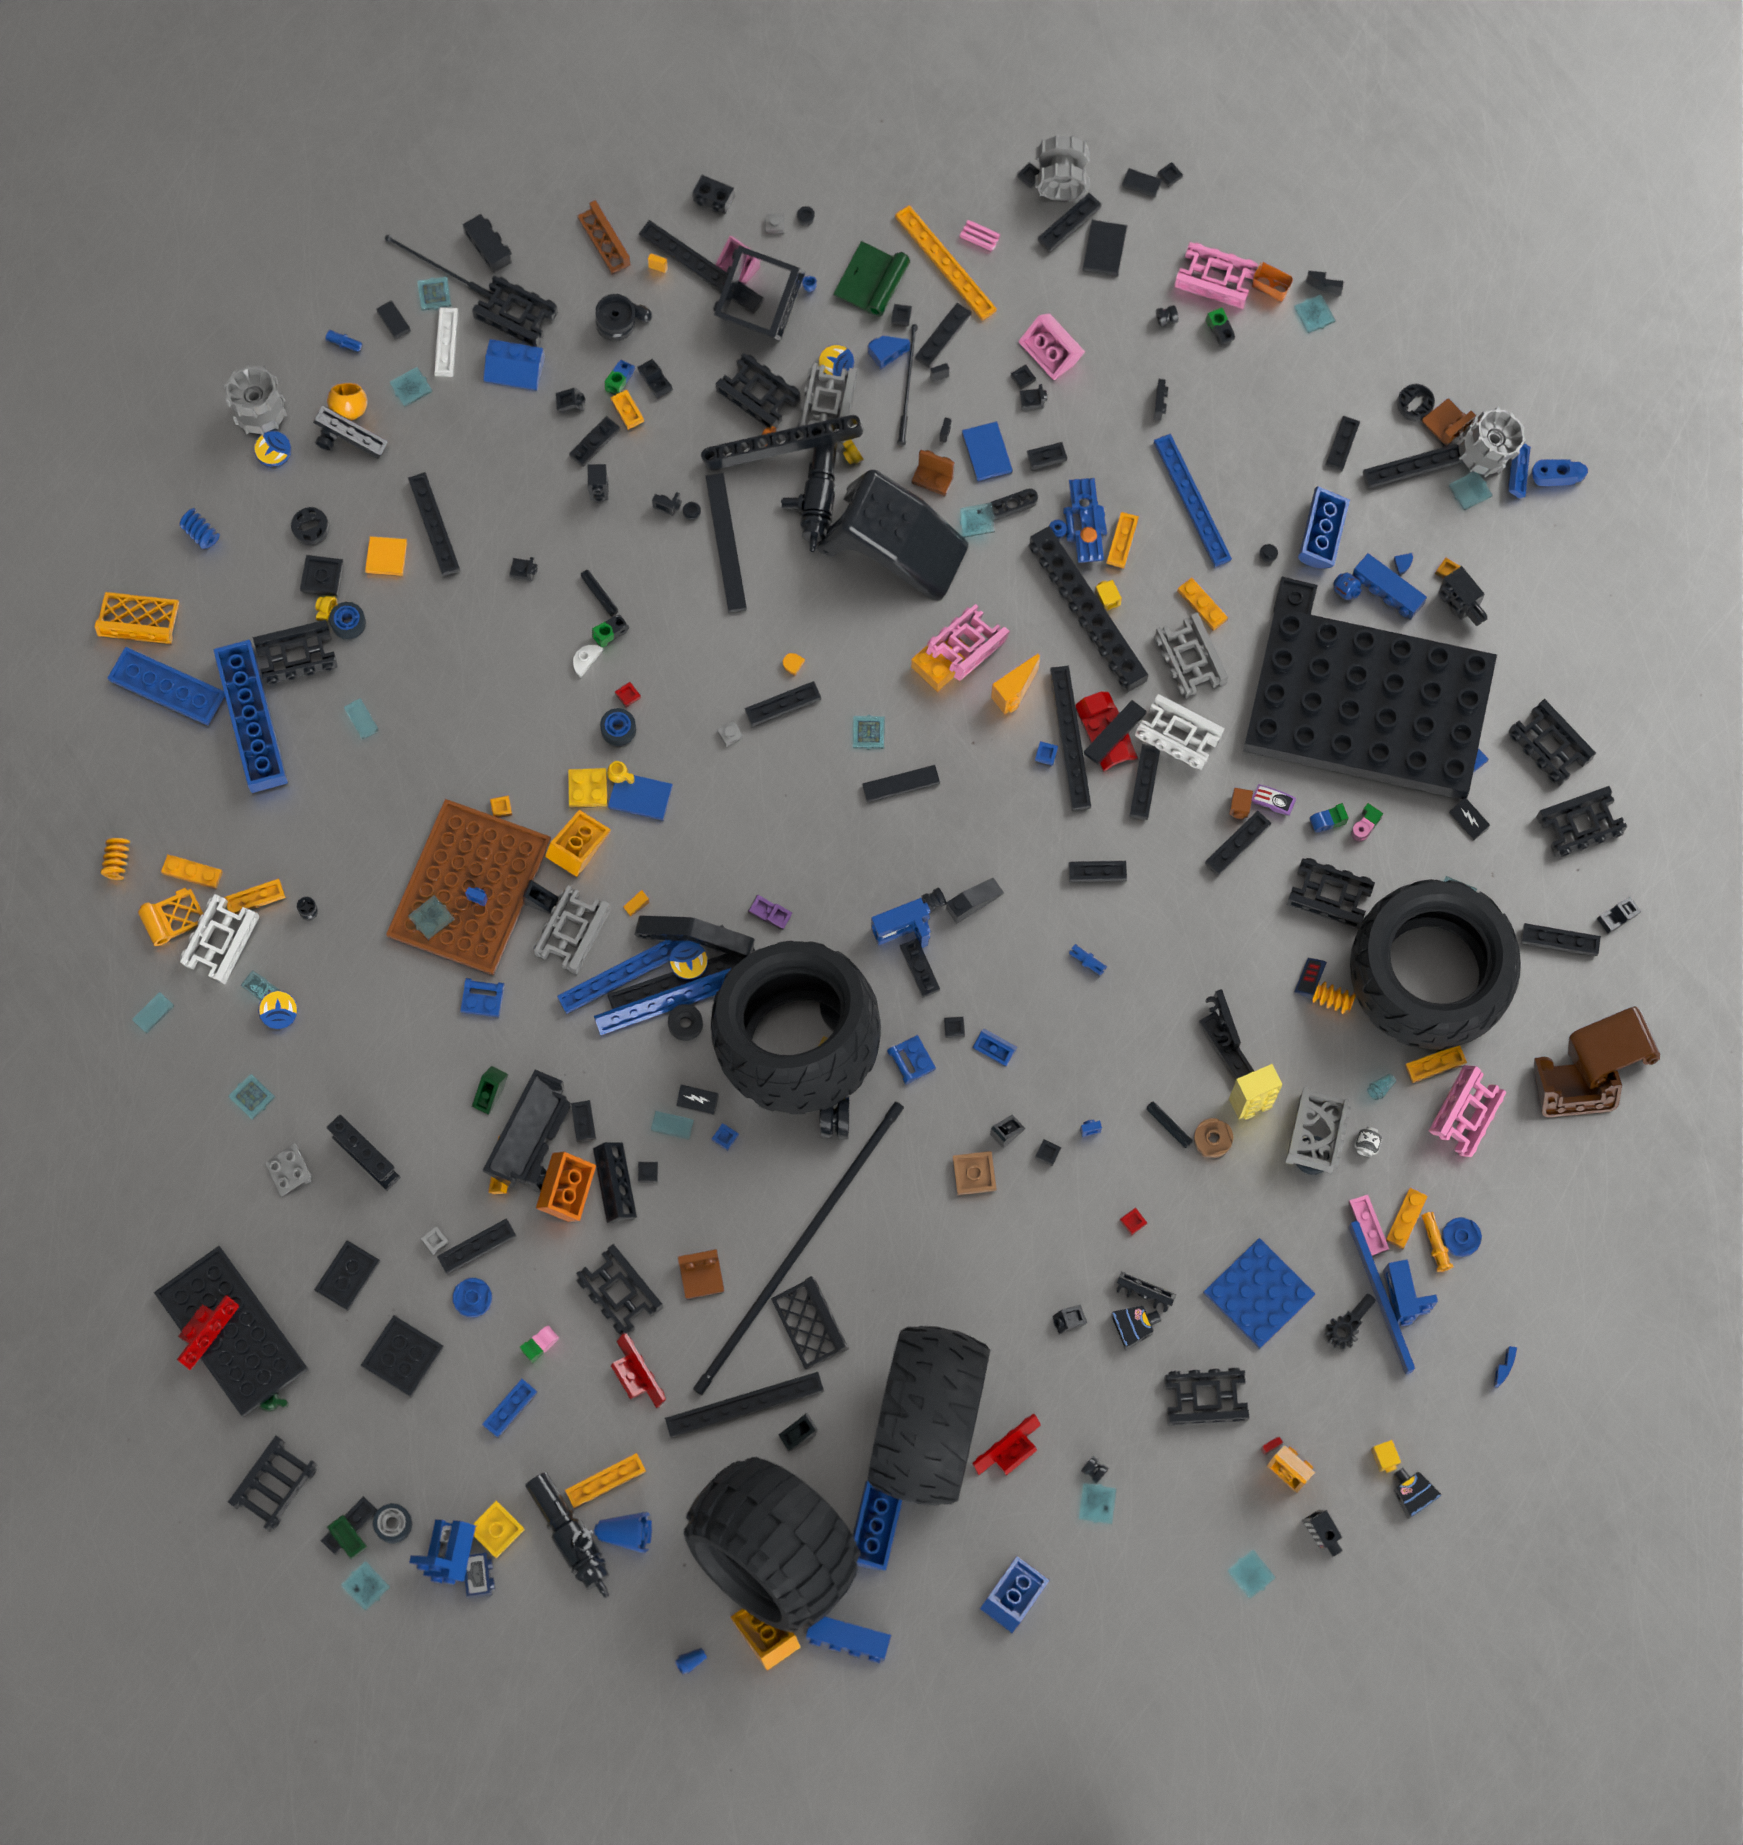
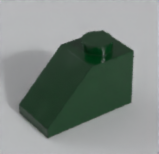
(489, 1090)

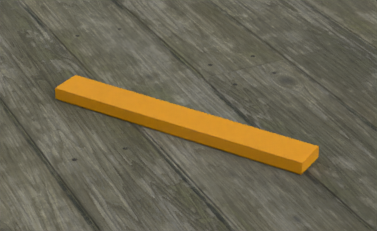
(945, 263)

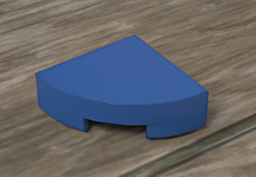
(1403, 562)

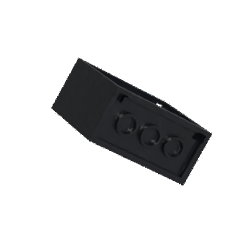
(786, 303)

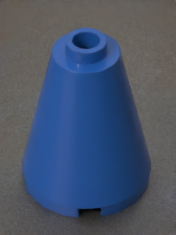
(626, 1531)

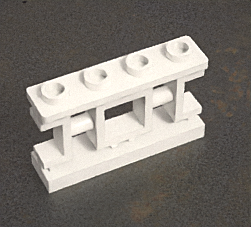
(1184, 720)
(233, 945)

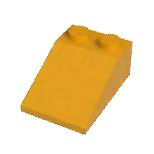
(934, 670)
(1011, 688)
(577, 843)
(1291, 1468)
(766, 1642)

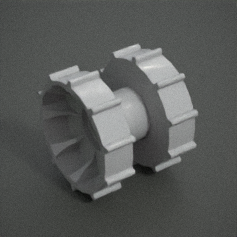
(1062, 168)
(257, 385)
(1491, 442)

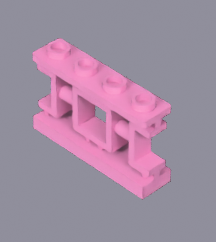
(1211, 287)
(975, 654)
(1456, 1104)

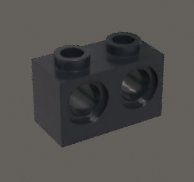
(715, 191)
(598, 482)

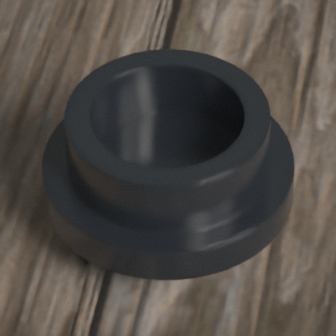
(691, 510)
(1268, 553)

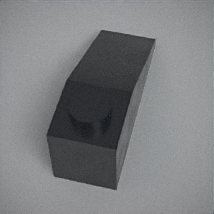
(973, 900)

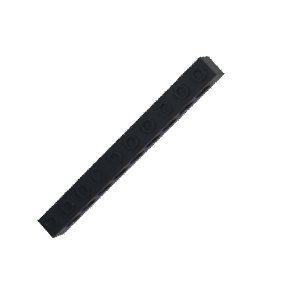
(1047, 539)

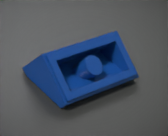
(995, 1047)

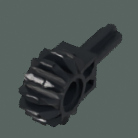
(1349, 1323)

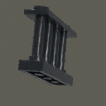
(264, 1465)

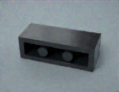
(487, 242)

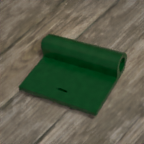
(875, 280)

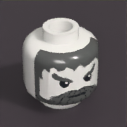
(1368, 1142)

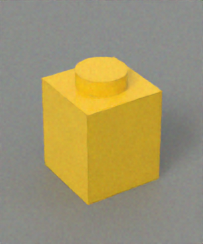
(1108, 594)
(1386, 1456)

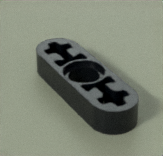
(1016, 497)

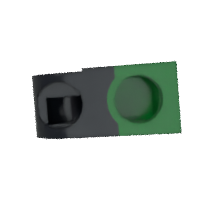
(1220, 326)
(609, 630)

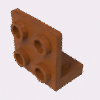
(1448, 421)
(934, 472)
(701, 1274)

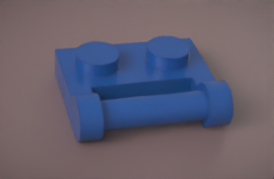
(482, 1004)
(917, 1057)

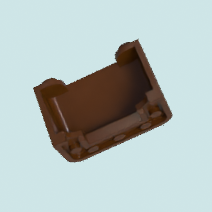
(1612, 1045)
(1566, 1093)

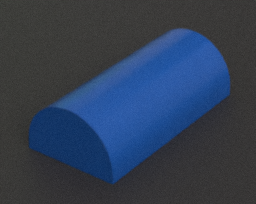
(1323, 529)
(875, 1527)

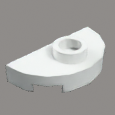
(585, 658)

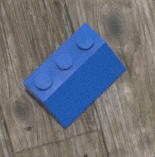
(513, 364)

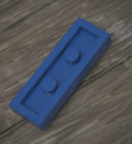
(1519, 472)
(509, 1408)

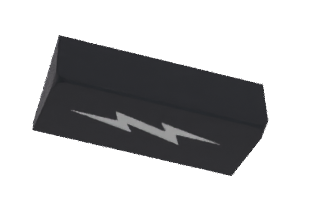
(1469, 818)
(697, 1099)

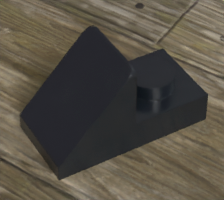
(798, 1432)

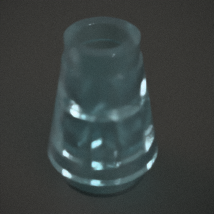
(1380, 1087)

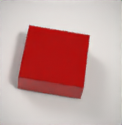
(627, 694)
(1133, 1221)
(1272, 1445)

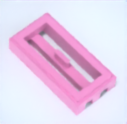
(982, 233)

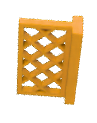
(134, 629)

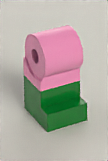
(1363, 828)
(539, 1343)

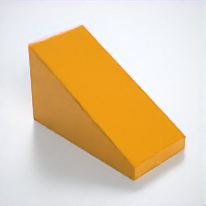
(636, 903)

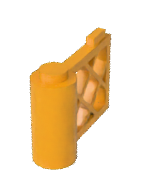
(157, 923)

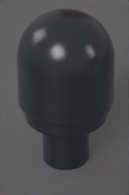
(642, 313)

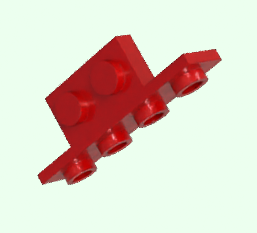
(204, 1329)
(634, 1373)
(1011, 1449)

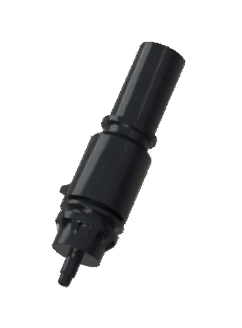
(818, 495)
(569, 1534)

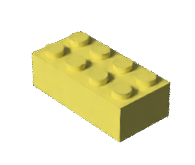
(1255, 1092)

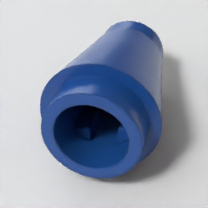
(690, 1660)

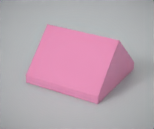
(725, 260)

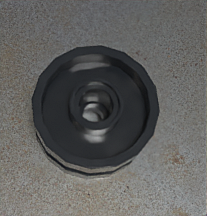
(615, 317)
(835, 1117)

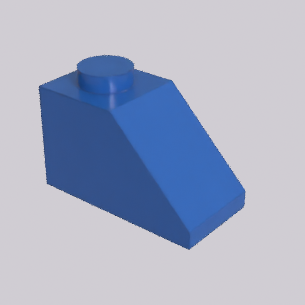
(887, 349)

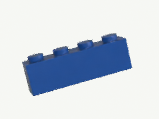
(1389, 586)
(849, 1637)

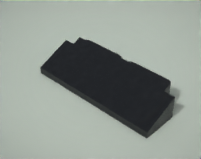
(531, 1124)

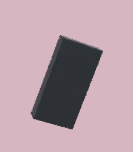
(1142, 182)
(393, 319)

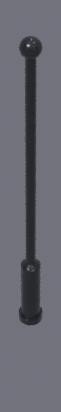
(477, 288)
(904, 418)

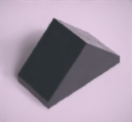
(539, 897)
(1006, 1130)

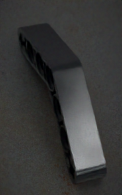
(696, 931)

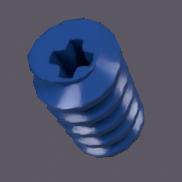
(198, 530)

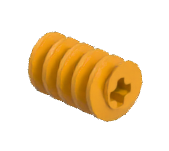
(113, 858)
(1334, 997)

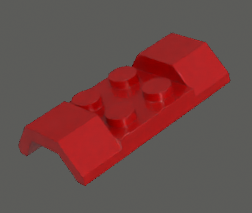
(1096, 714)

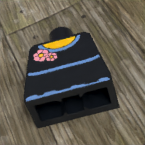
(1134, 1325)
(1414, 1492)

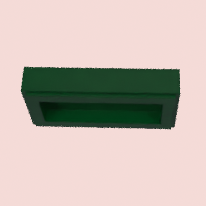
(347, 1537)

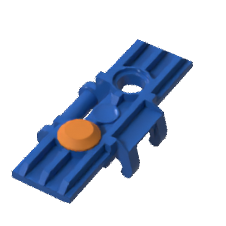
(1092, 517)

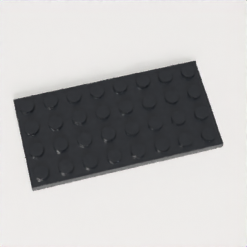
(250, 1352)

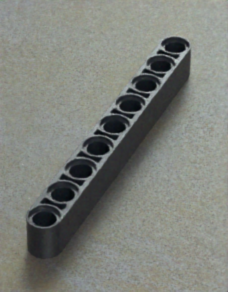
(774, 439)

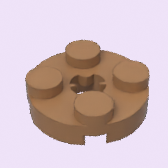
(1222, 1144)

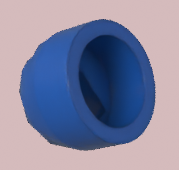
(809, 283)

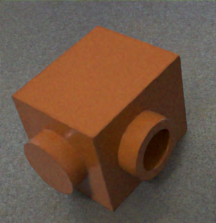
(1241, 803)

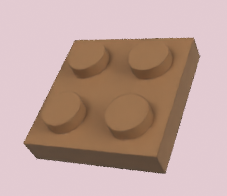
(974, 1173)

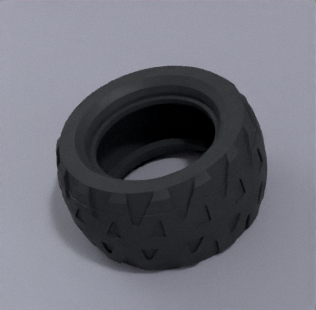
(1455, 909)
(785, 975)
(928, 1415)

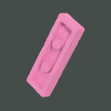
(1365, 1214)

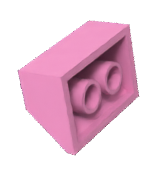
(1051, 346)

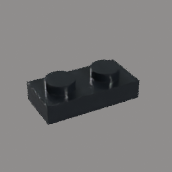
(1160, 406)
(1046, 455)
(583, 1121)

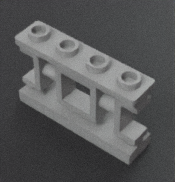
(841, 404)
(1204, 650)
(585, 935)

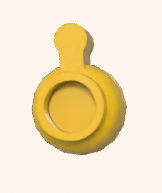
(852, 453)
(324, 606)
(618, 772)

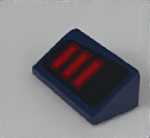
(1310, 977)

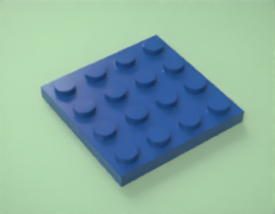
(1259, 1293)

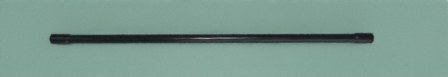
(706, 1379)

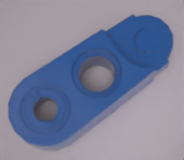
(1572, 471)

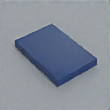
(987, 451)
(643, 797)

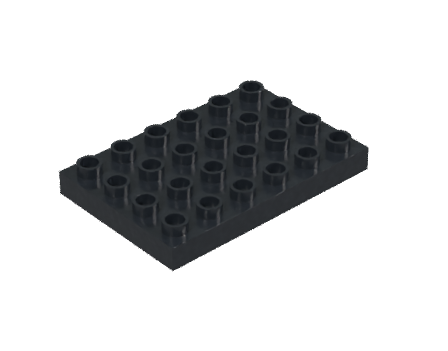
(1370, 703)

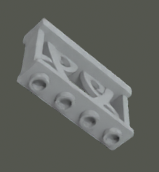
(1297, 1145)

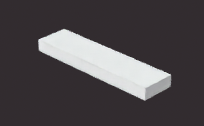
(446, 342)

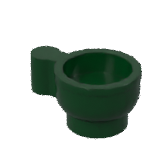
(273, 1403)

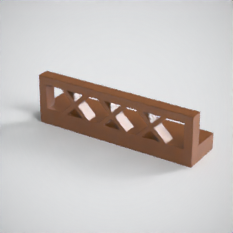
(609, 233)

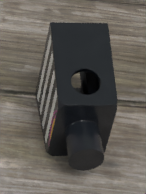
(1318, 1524)

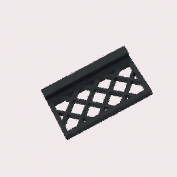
(825, 1314)

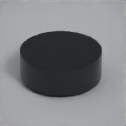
(805, 215)

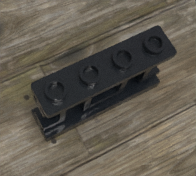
(509, 324)
(749, 402)
(290, 639)
(1561, 732)
(1577, 807)
(1327, 907)
(363, 1152)
(630, 1281)
(1207, 1411)

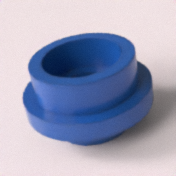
(1059, 533)

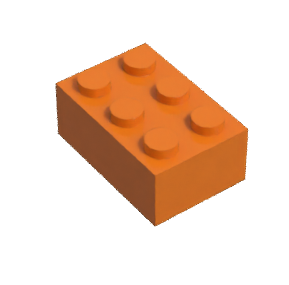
(566, 1186)

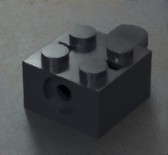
(1463, 596)

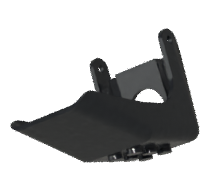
(897, 533)

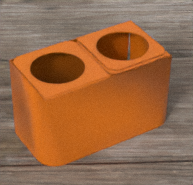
(1271, 273)

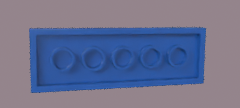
(166, 686)

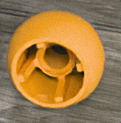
(347, 400)

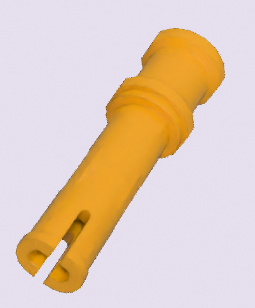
(1438, 1250)

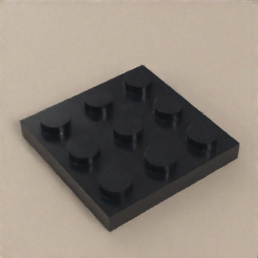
(402, 1356)

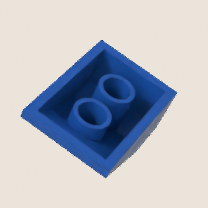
(1014, 1594)

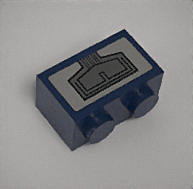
(478, 1577)

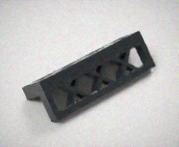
(610, 1181)

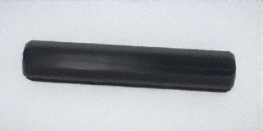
(599, 592)
(1169, 1124)

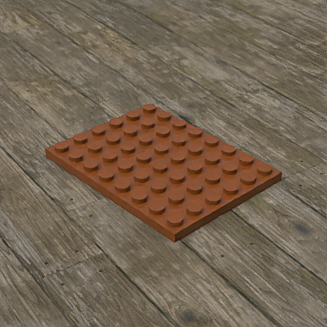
(472, 852)

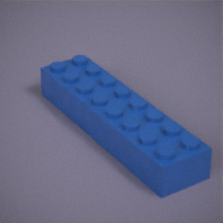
(250, 716)

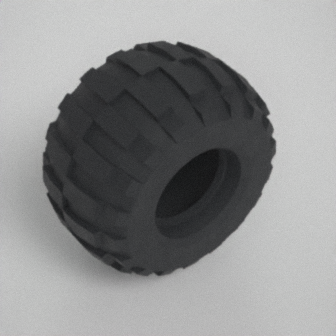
(772, 1544)

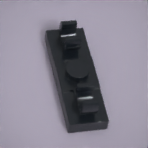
(594, 441)
(920, 968)
(1225, 1020)
(1145, 1290)

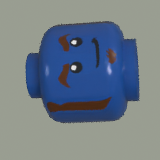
(1347, 586)

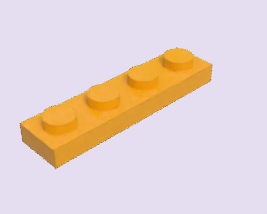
(605, 1480)

